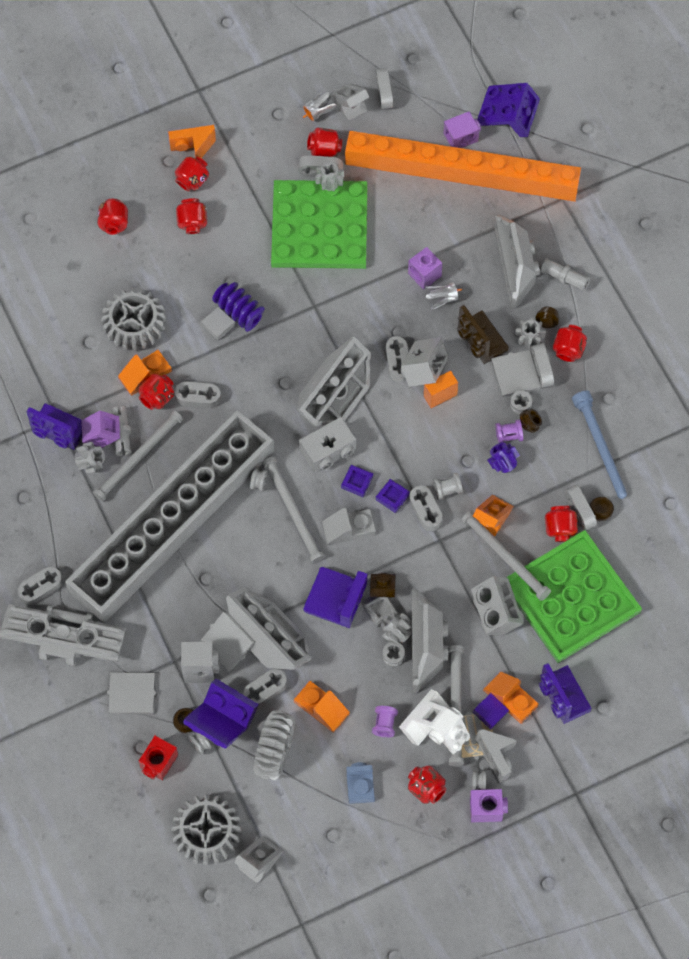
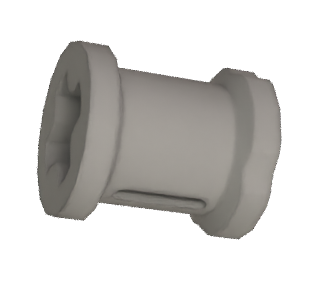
(447, 486)

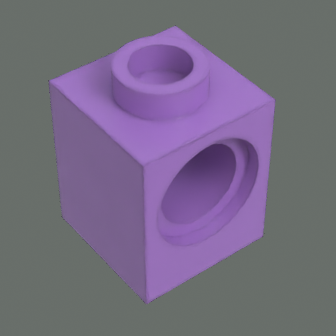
(462, 130)
(425, 268)
(101, 429)
(479, 814)

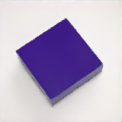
(357, 480)
(392, 495)
(490, 711)

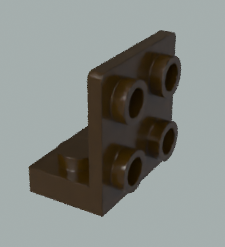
(481, 335)

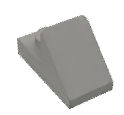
(350, 100)
(346, 527)
(492, 747)
(258, 859)

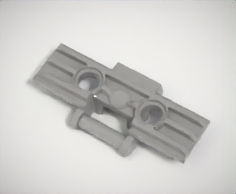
(62, 639)

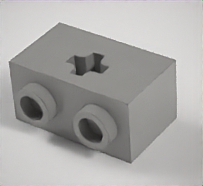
(424, 362)
(335, 435)
(199, 662)

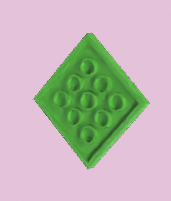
(319, 225)
(583, 600)

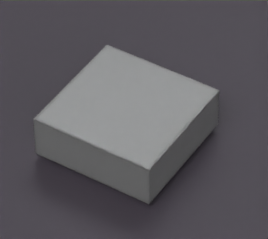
(218, 323)
(379, 609)

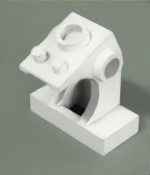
(442, 726)

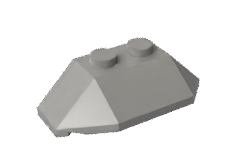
(516, 259)
(337, 384)
(276, 637)
(427, 641)

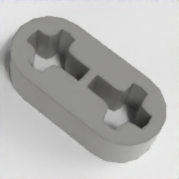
(384, 88)
(309, 164)
(392, 359)
(542, 365)
(197, 394)
(580, 505)
(421, 511)
(37, 581)
(261, 684)

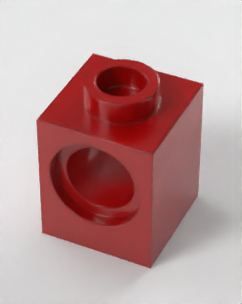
(158, 747)

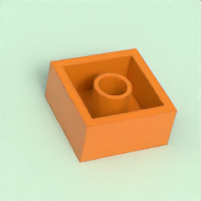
(441, 391)

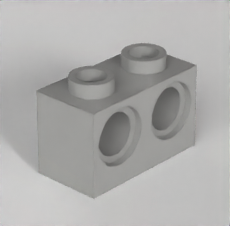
(496, 606)

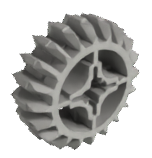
(129, 330)
(274, 745)
(196, 829)

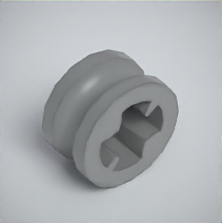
(523, 396)
(258, 479)
(401, 654)
(199, 742)
(478, 780)

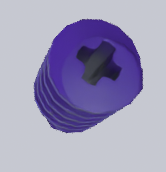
(238, 306)

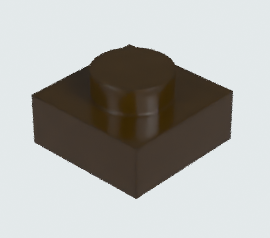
(382, 585)

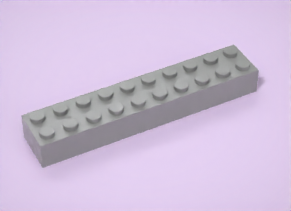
(169, 517)

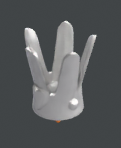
(313, 107)
(448, 291)

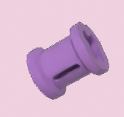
(509, 431)
(384, 721)

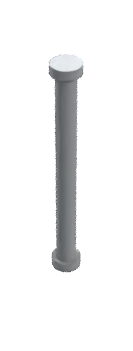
(101, 493)
(316, 555)
(542, 591)
(455, 652)

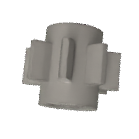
(329, 176)
(526, 332)
(89, 457)
(396, 627)

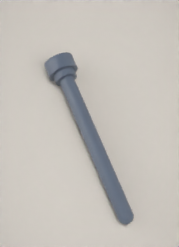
(583, 401)

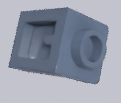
(360, 783)

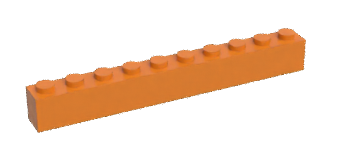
(462, 166)

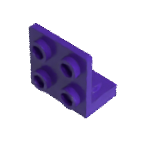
(509, 105)
(56, 425)
(336, 596)
(564, 692)
(222, 714)

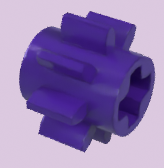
(503, 457)

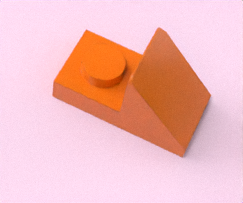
(198, 138)
(139, 370)
(493, 513)
(512, 696)
(322, 706)

